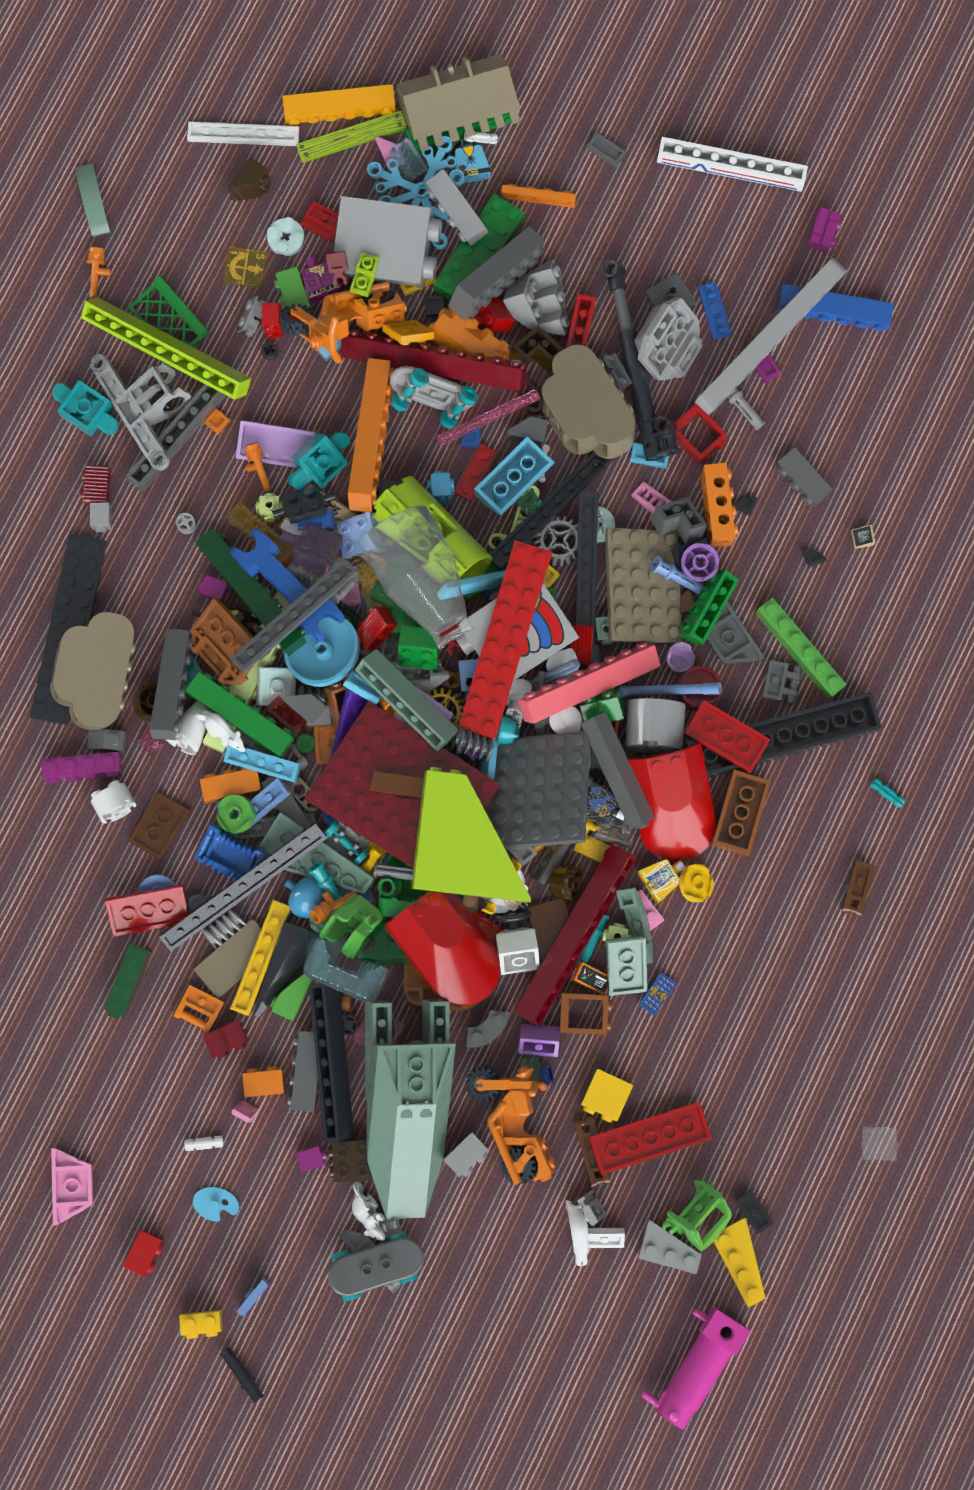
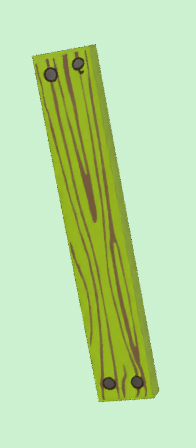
(351, 136)

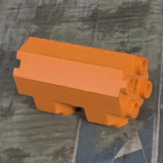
(465, 335)

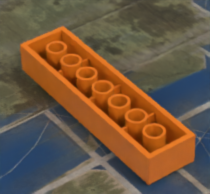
(370, 436)

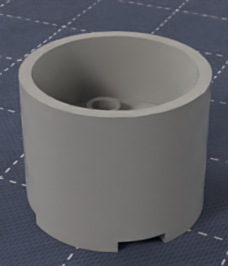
(655, 725)

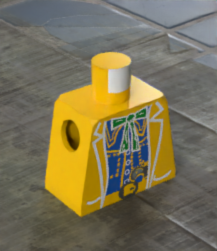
(661, 878)

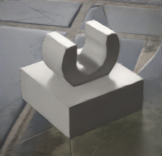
(390, 1227)

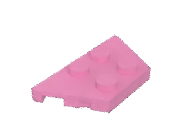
(70, 1185)

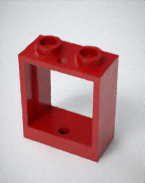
(707, 454)

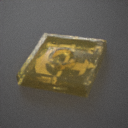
(245, 267)

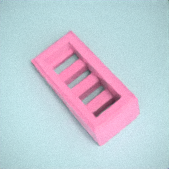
(651, 491)
(245, 1111)

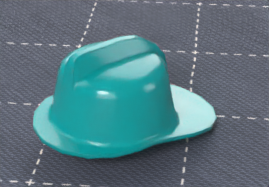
(507, 730)

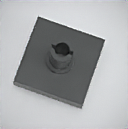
(668, 289)

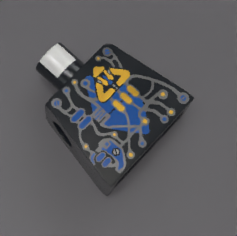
(602, 805)

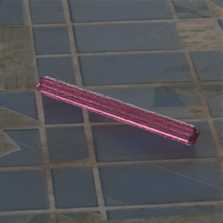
(488, 417)

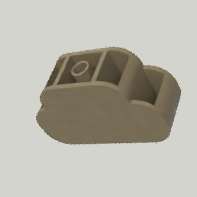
(587, 406)
(93, 670)

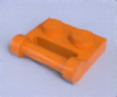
(201, 1002)

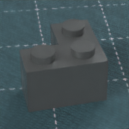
(679, 517)

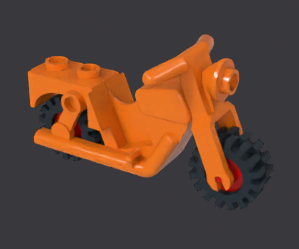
(338, 311)

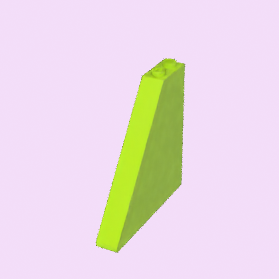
(459, 845)

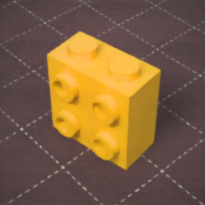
(606, 1096)

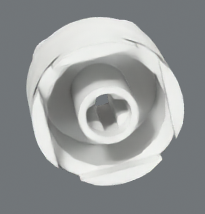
(112, 802)

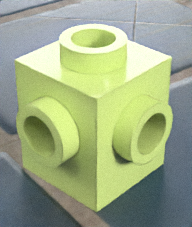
(266, 513)
(616, 928)

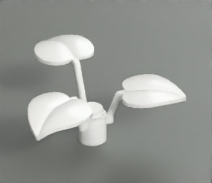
(561, 722)

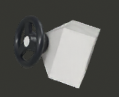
(516, 944)

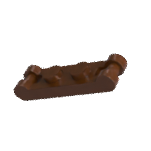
(587, 1152)

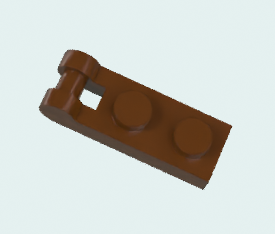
(858, 887)

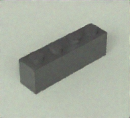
(305, 1076)

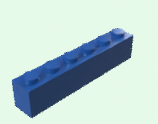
(844, 309)

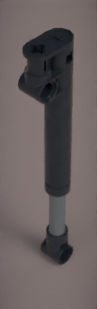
(655, 440)

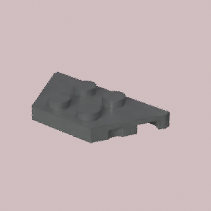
(732, 641)

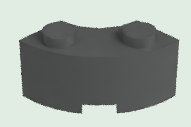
(488, 1031)

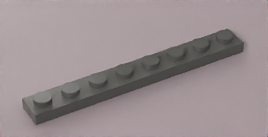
(293, 615)

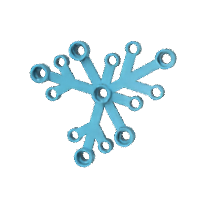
(394, 179)

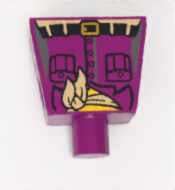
(318, 281)

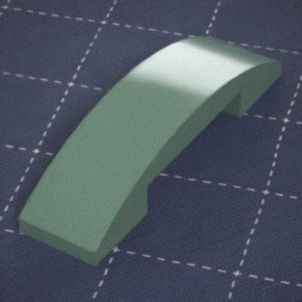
(92, 200)
(636, 917)

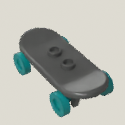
(376, 1266)

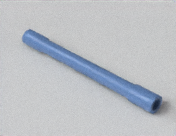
(705, 688)

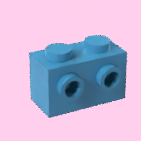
(441, 487)

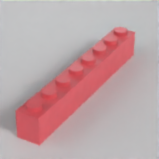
(588, 683)

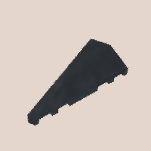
(285, 963)

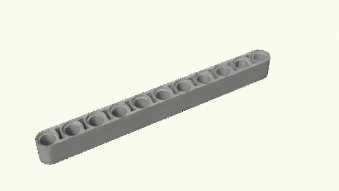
(770, 336)

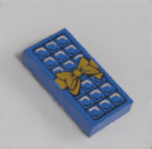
(657, 994)

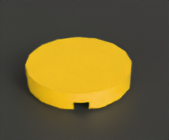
(696, 883)

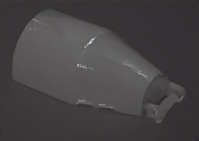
(418, 571)

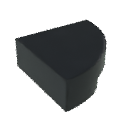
(746, 505)
(813, 557)

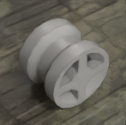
(184, 519)

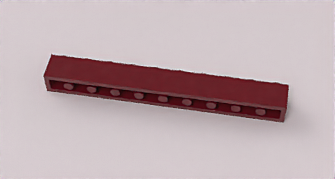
(436, 360)
(575, 935)

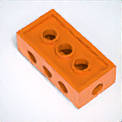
(712, 476)

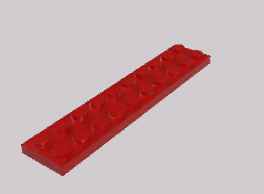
(505, 639)

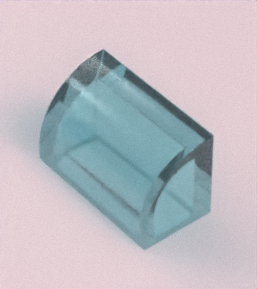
(409, 160)

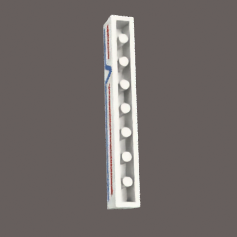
(732, 164)

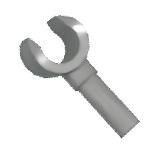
(301, 760)

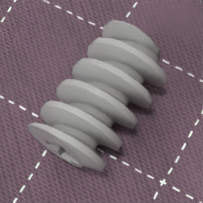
(222, 928)

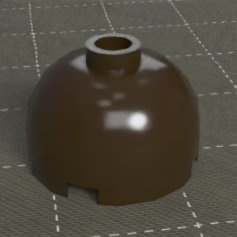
(144, 701)

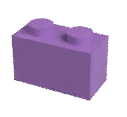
(539, 1040)

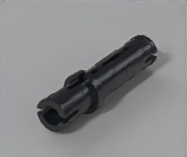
(242, 1375)

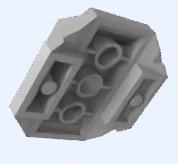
(669, 340)

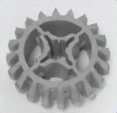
(564, 547)

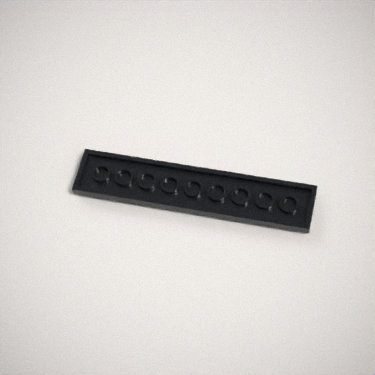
(71, 608)

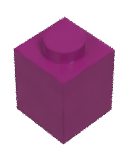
(213, 588)
(311, 1158)

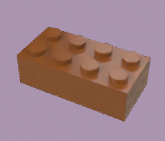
(740, 813)

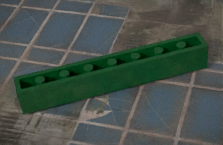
(248, 589)

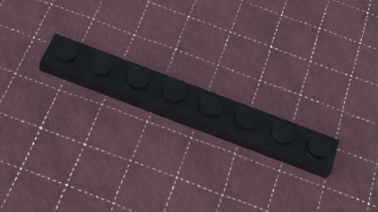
(586, 559)

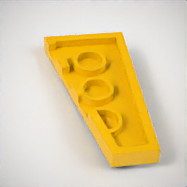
(739, 1257)

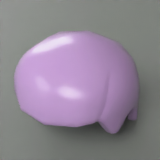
(680, 657)

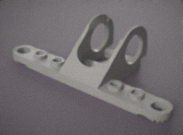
(136, 408)

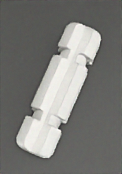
(482, 138)
(203, 1143)

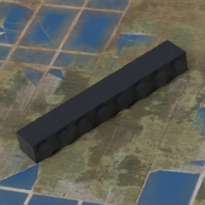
(331, 1063)

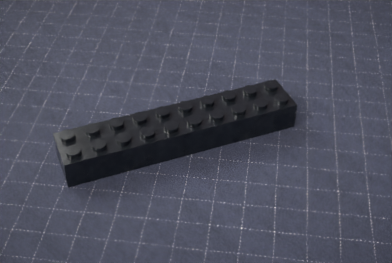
(805, 731)

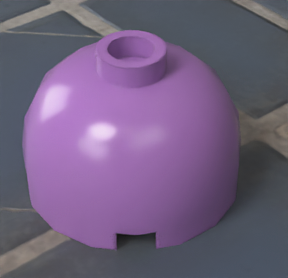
(700, 562)

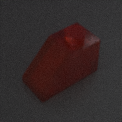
(286, 717)

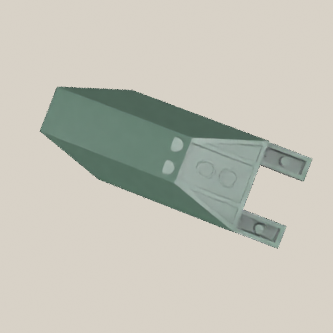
(407, 1107)

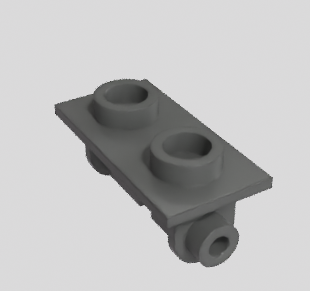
(615, 368)

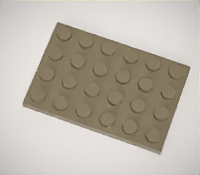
(640, 601)

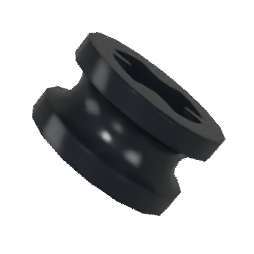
(267, 345)

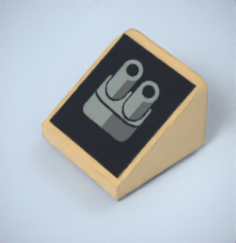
(863, 537)

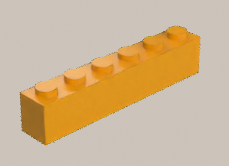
(339, 104)

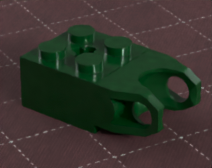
(384, 950)

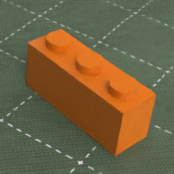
(230, 783)

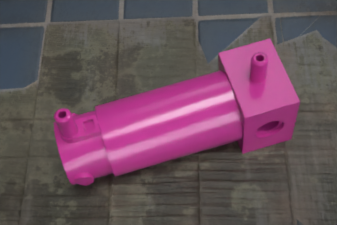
(699, 1368)

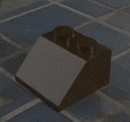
(250, 181)

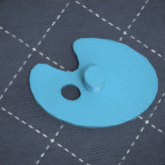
(209, 1203)

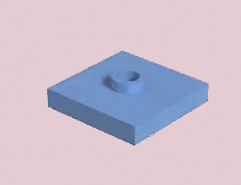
(252, 1296)

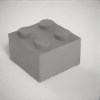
(465, 1155)

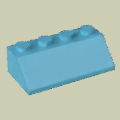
(513, 476)

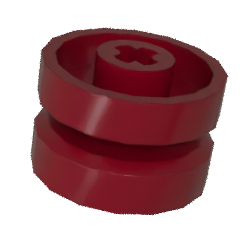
(698, 675)

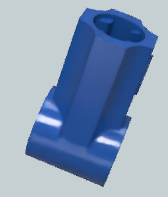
(324, 521)

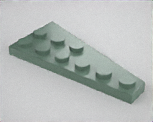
(343, 869)

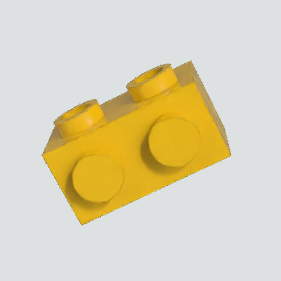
(201, 1322)

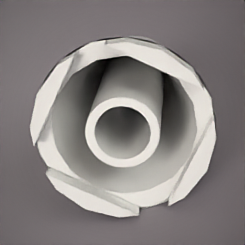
(191, 731)

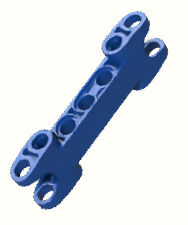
(263, 560)

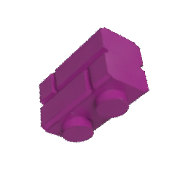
(823, 230)

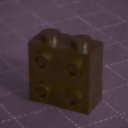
(349, 1161)

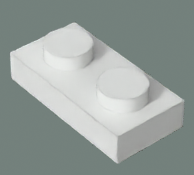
(606, 1237)

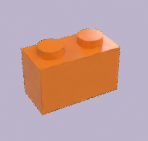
(264, 1082)

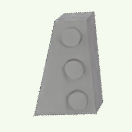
(665, 1249)

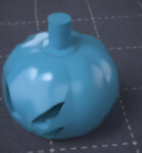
(304, 896)

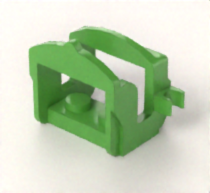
(355, 917)
(695, 1214)

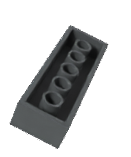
(497, 274)

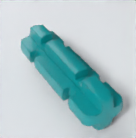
(888, 793)

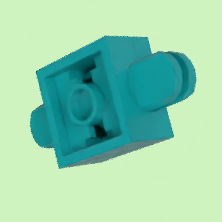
(85, 408)
(319, 460)

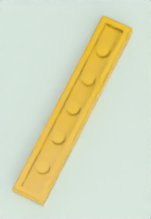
(260, 958)

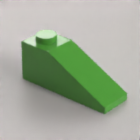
(291, 999)

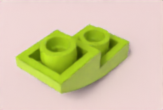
(365, 274)

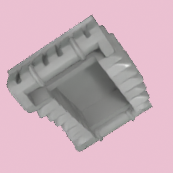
(309, 578)

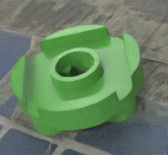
(245, 817)

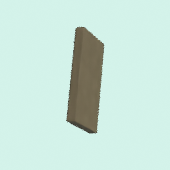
(228, 963)

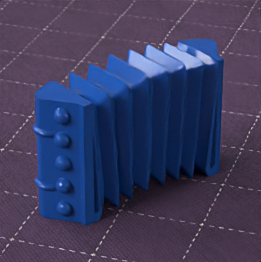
(227, 853)

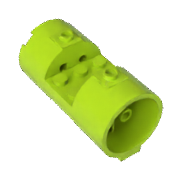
(470, 555)

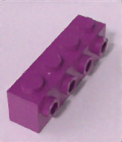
(81, 766)

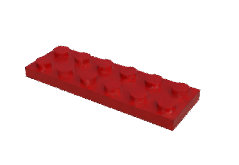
(650, 1138)

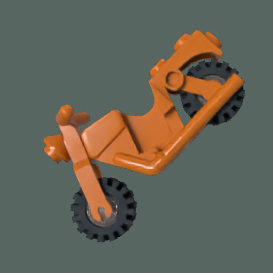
(508, 1121)

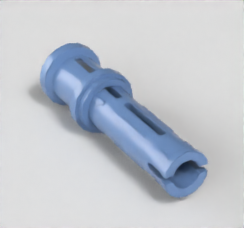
(669, 572)

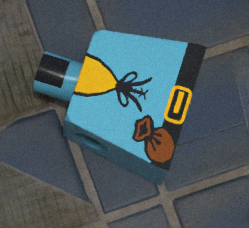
(472, 162)

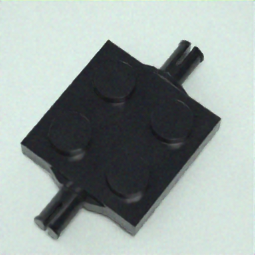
(303, 504)

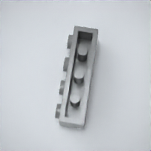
(456, 206)

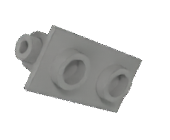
(247, 322)

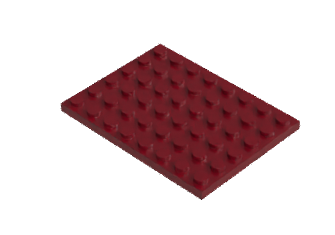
(387, 746)

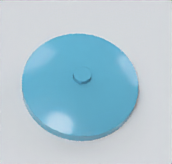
(328, 660)

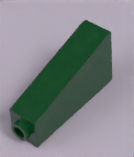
(127, 981)

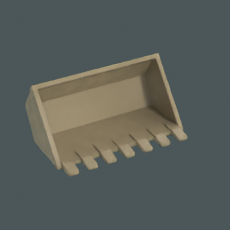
(458, 99)

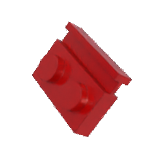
(321, 221)

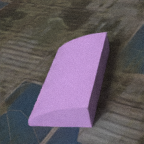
(276, 441)

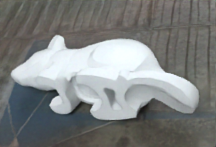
(218, 727)
(365, 1211)

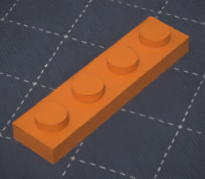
(534, 195)

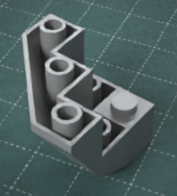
(539, 299)

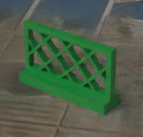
(177, 305)

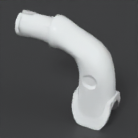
(579, 1232)

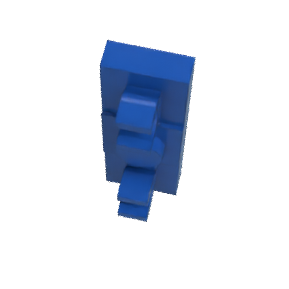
(714, 311)

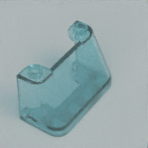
(361, 986)

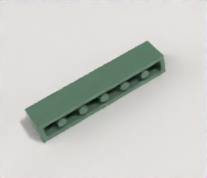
(406, 699)

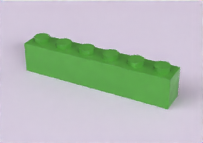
(800, 648)

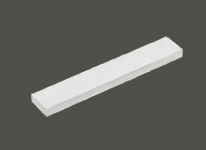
(243, 133)

